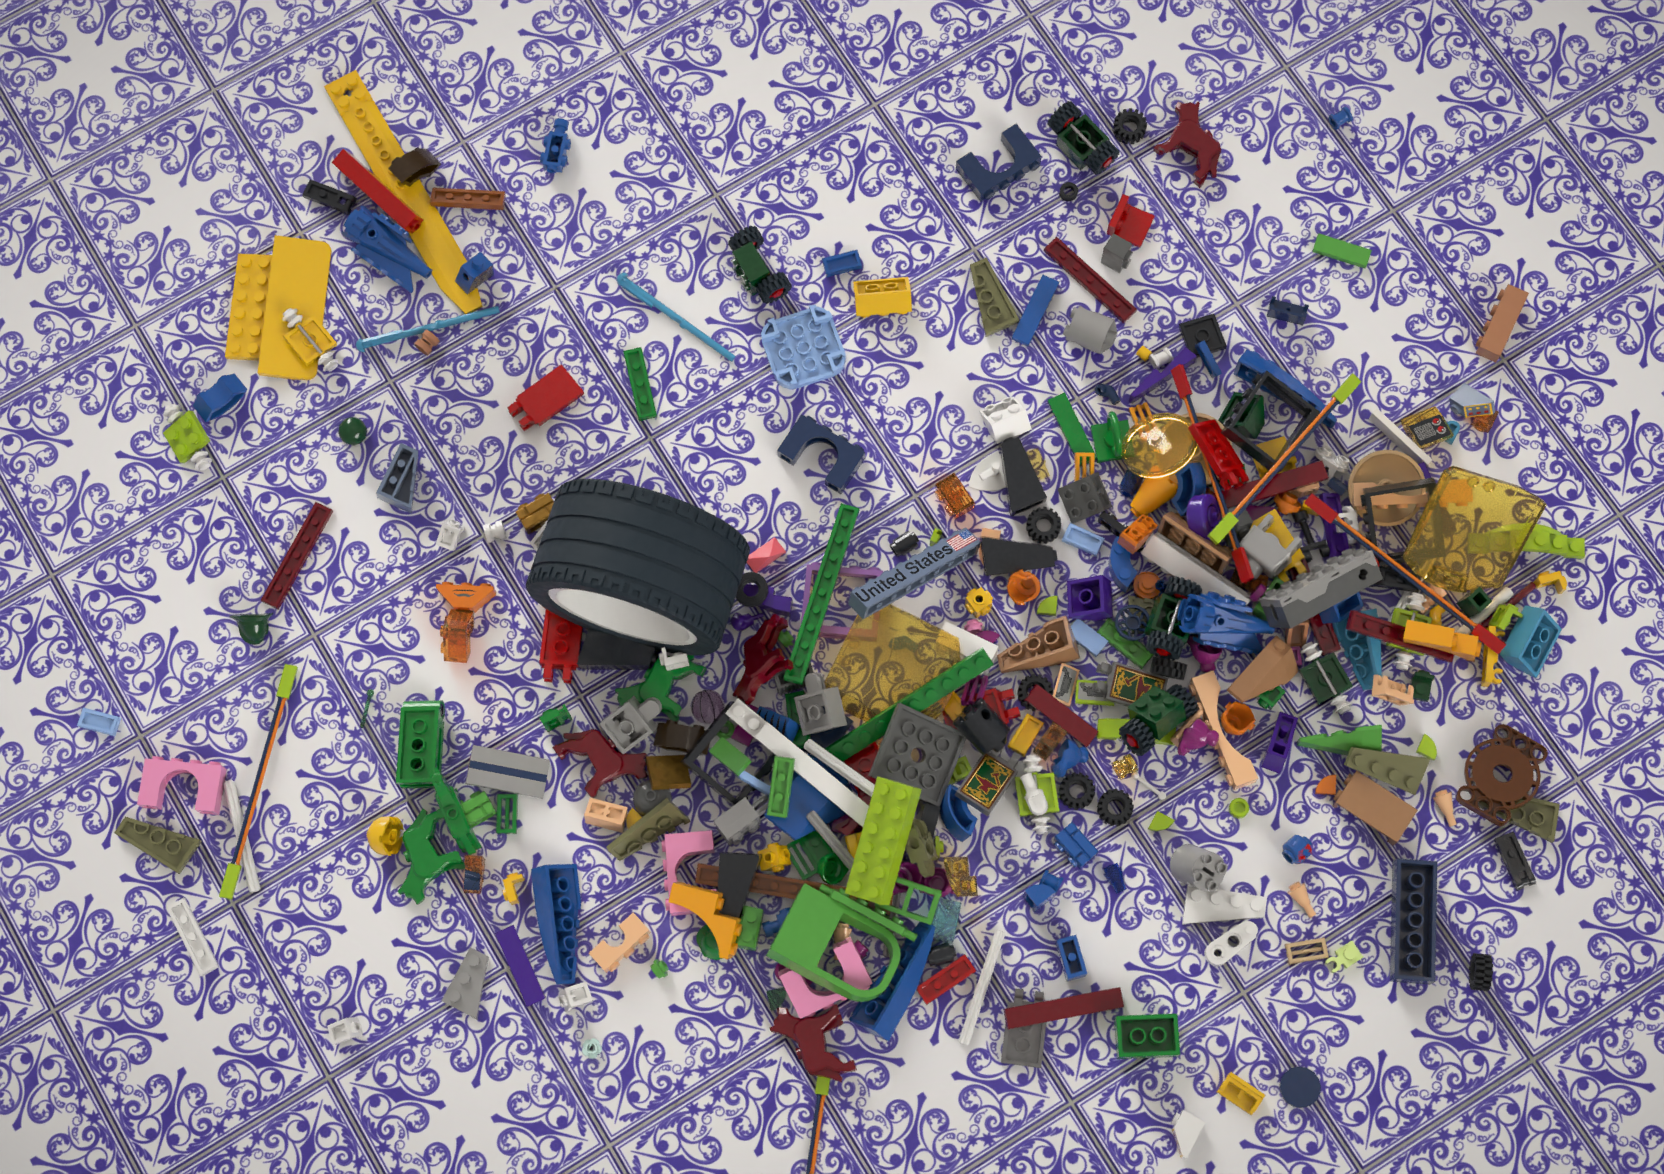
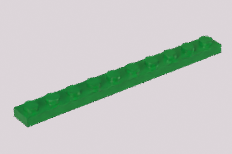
(822, 593)
(917, 700)

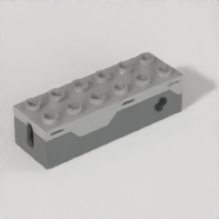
(1320, 588)

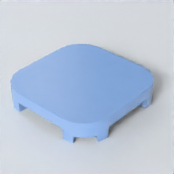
(803, 347)

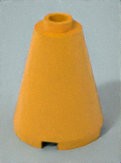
(1152, 495)

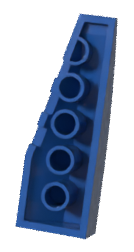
(1252, 364)
(557, 908)
(884, 1012)

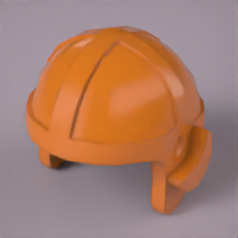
(1023, 587)
(1237, 718)

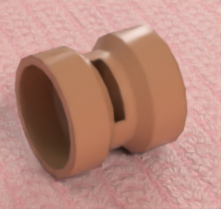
(427, 342)

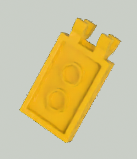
(1285, 538)

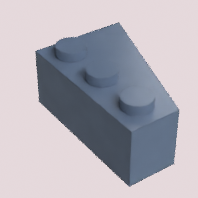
(400, 479)

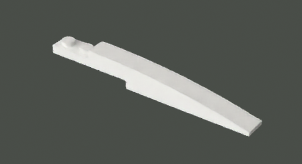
(804, 765)

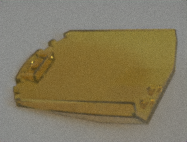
(1471, 531)
(890, 659)

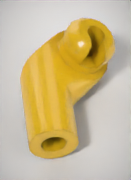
(1436, 615)

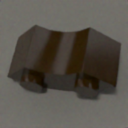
(414, 166)
(678, 737)

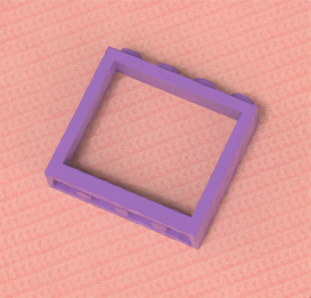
(853, 571)

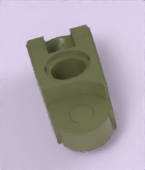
(921, 848)

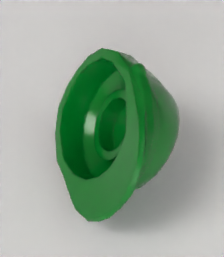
(831, 869)
(708, 943)

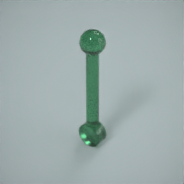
(370, 693)

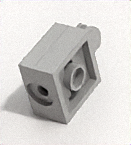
(811, 706)
(631, 722)
(741, 820)

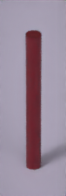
(1514, 600)

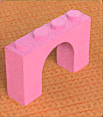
(159, 772)
(677, 848)
(808, 1000)

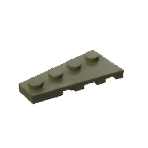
(163, 845)

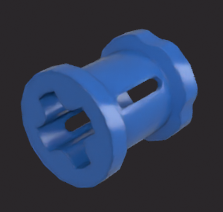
(1340, 118)
(1051, 880)

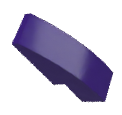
(773, 603)

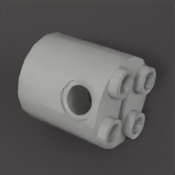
(1091, 330)
(1197, 867)

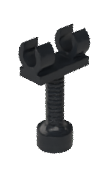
(1301, 518)

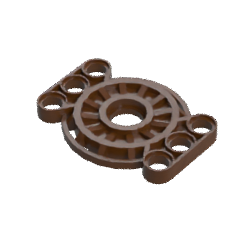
(1498, 793)

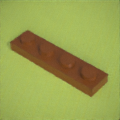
(467, 198)

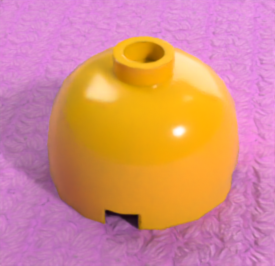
(385, 835)

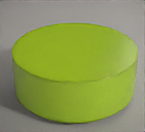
(1238, 808)

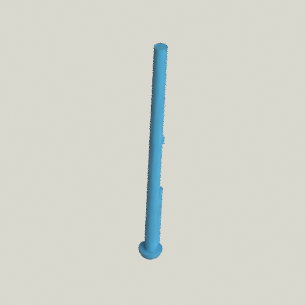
(651, 301)
(399, 334)

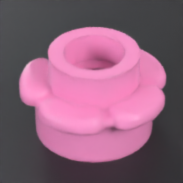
(973, 626)

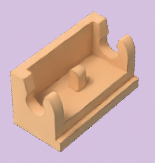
(1392, 691)
(606, 815)

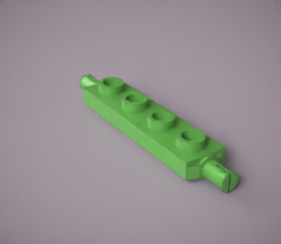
(877, 914)

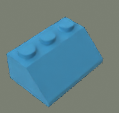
(1531, 641)

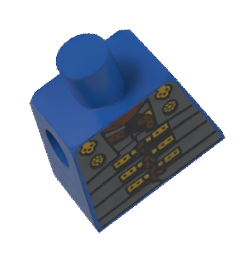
(477, 269)

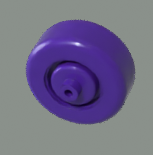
(1203, 514)

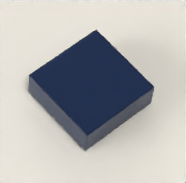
(1337, 486)

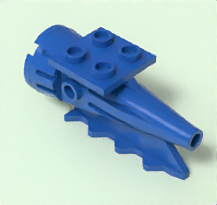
(384, 246)
(1222, 622)

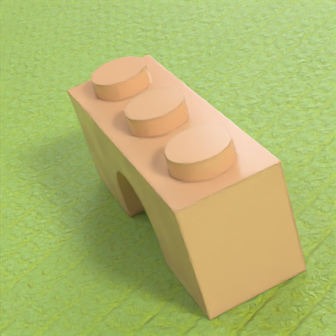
(608, 956)

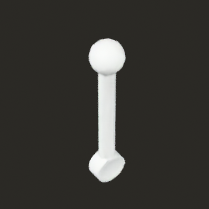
(1161, 795)

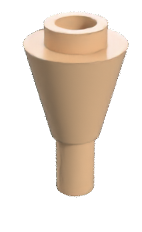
(1430, 602)
(1445, 803)
(1300, 895)
(841, 932)

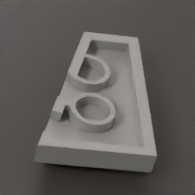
(467, 984)

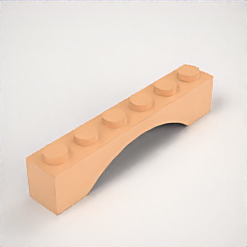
(1384, 500)
(1238, 768)

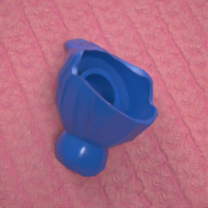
(1068, 757)

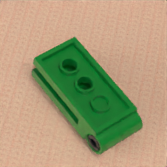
(419, 725)

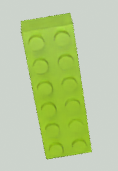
(883, 841)

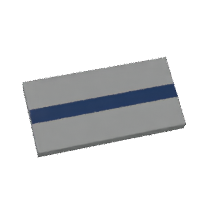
(507, 771)

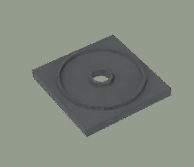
(939, 748)

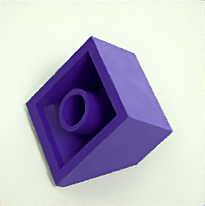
(1090, 598)

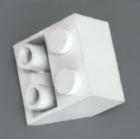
(1005, 419)

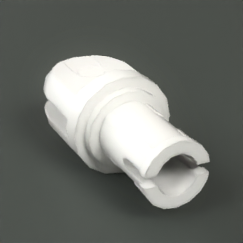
(1034, 796)

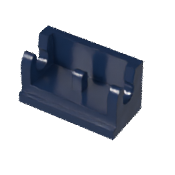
(1287, 311)

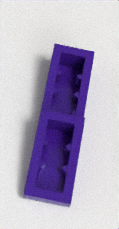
(1156, 378)
(520, 965)

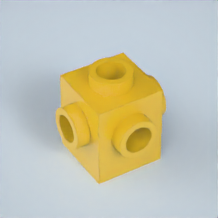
(978, 608)
(774, 857)

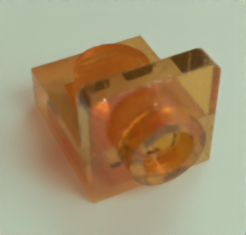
(1485, 422)

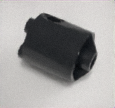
(982, 727)

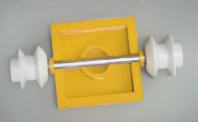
(310, 340)

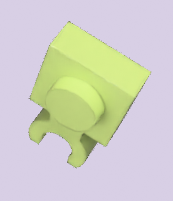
(1346, 955)

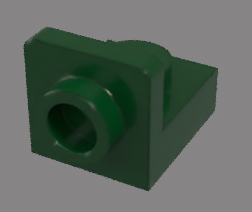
(1422, 685)

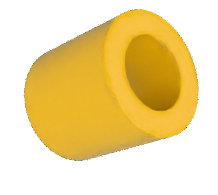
(1143, 353)

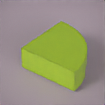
(935, 536)
(1048, 606)
(1427, 747)
(1160, 822)

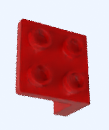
(1130, 222)

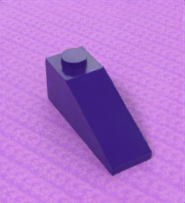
(1279, 742)

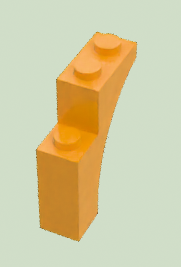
(1443, 639)
(706, 905)

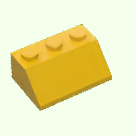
(882, 296)

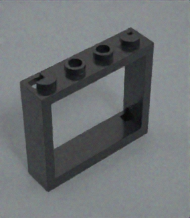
(1284, 393)
(1368, 519)
(702, 743)

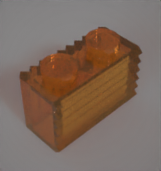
(954, 496)

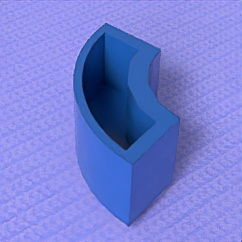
(219, 397)
(1190, 483)
(1121, 567)
(956, 815)

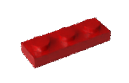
(945, 979)

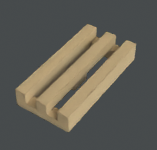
(1289, 954)

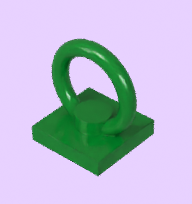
(1109, 437)

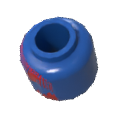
(1297, 849)

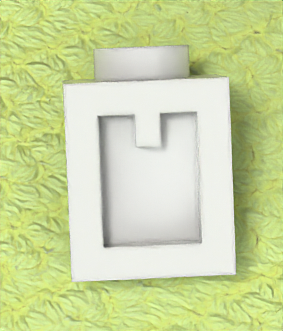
(449, 534)
(676, 660)
(575, 996)
(345, 1030)

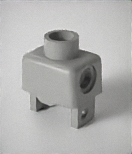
(1265, 551)

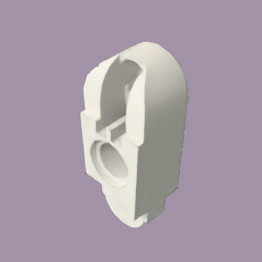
(1243, 933)

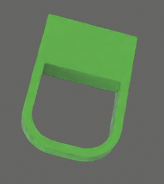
(808, 932)

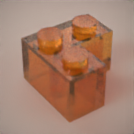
(456, 635)

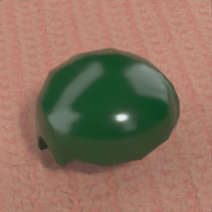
(352, 431)

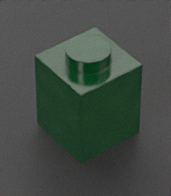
(1474, 602)

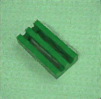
(499, 830)
(809, 873)

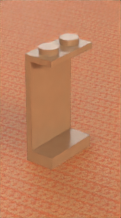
(1375, 806)

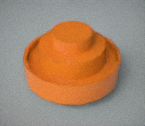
(1287, 503)
(1145, 585)

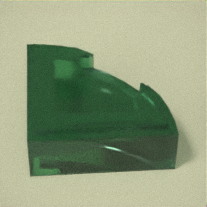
(776, 997)

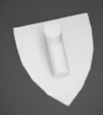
(988, 474)

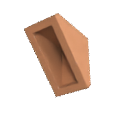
(1297, 635)

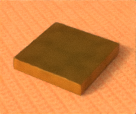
(667, 772)

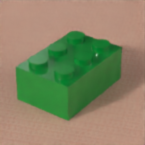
(1147, 1036)

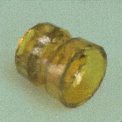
(1125, 766)

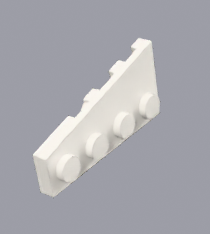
(1221, 906)

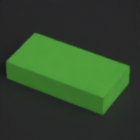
(730, 756)

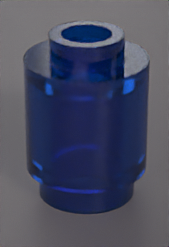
(1130, 484)

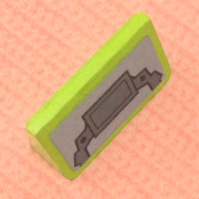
(1085, 695)

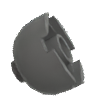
(646, 799)

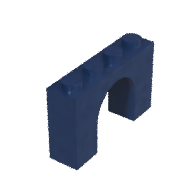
(987, 183)
(808, 432)

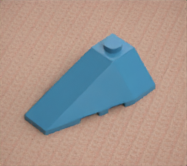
(1361, 650)

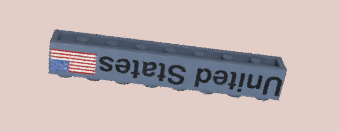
(913, 573)

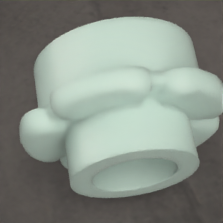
(591, 1053)

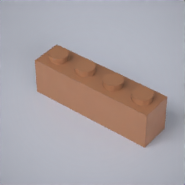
(1502, 322)

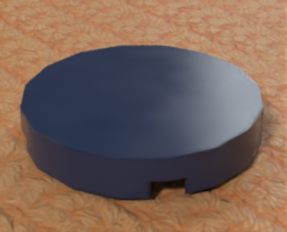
(1300, 1087)

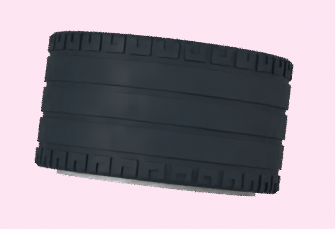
(638, 566)

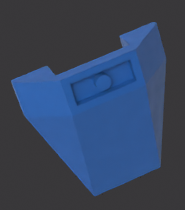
(805, 799)

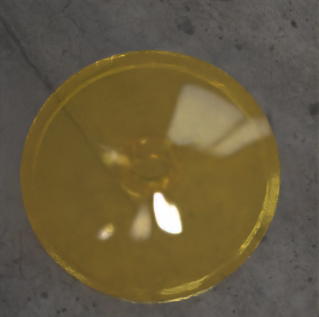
(1158, 445)

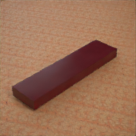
(1061, 715)

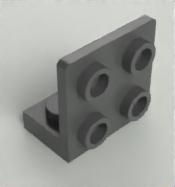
(1084, 498)

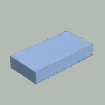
(1083, 539)
(1088, 638)
(99, 722)
(754, 782)

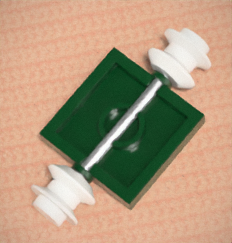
(1325, 678)

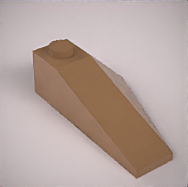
(1044, 648)
(1271, 668)

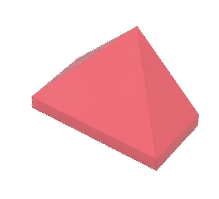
(765, 555)

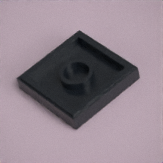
(1202, 329)

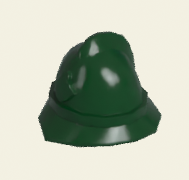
(252, 626)

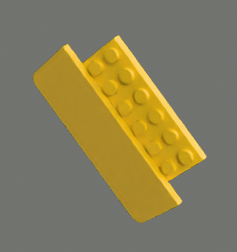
(263, 291)

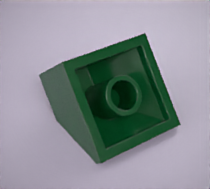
(1251, 420)

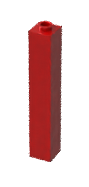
(377, 191)

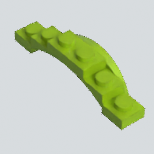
(1548, 540)

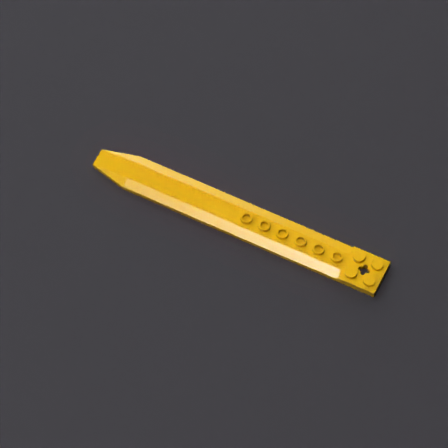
(380, 149)

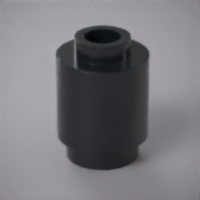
(904, 543)
(941, 954)

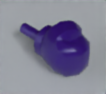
(742, 622)

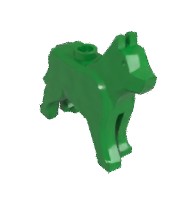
(659, 685)
(453, 813)
(424, 859)

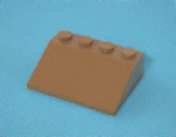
(1176, 529)

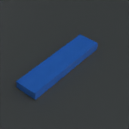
(1035, 310)

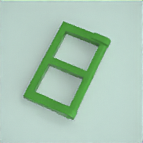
(929, 919)

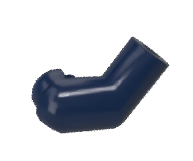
(1107, 391)

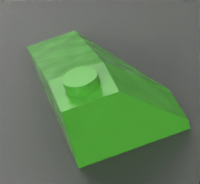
(1340, 742)

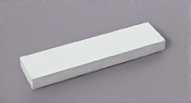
(1399, 437)
(192, 937)

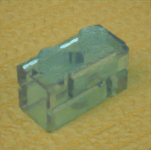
(946, 920)

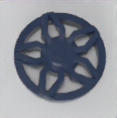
(1131, 622)

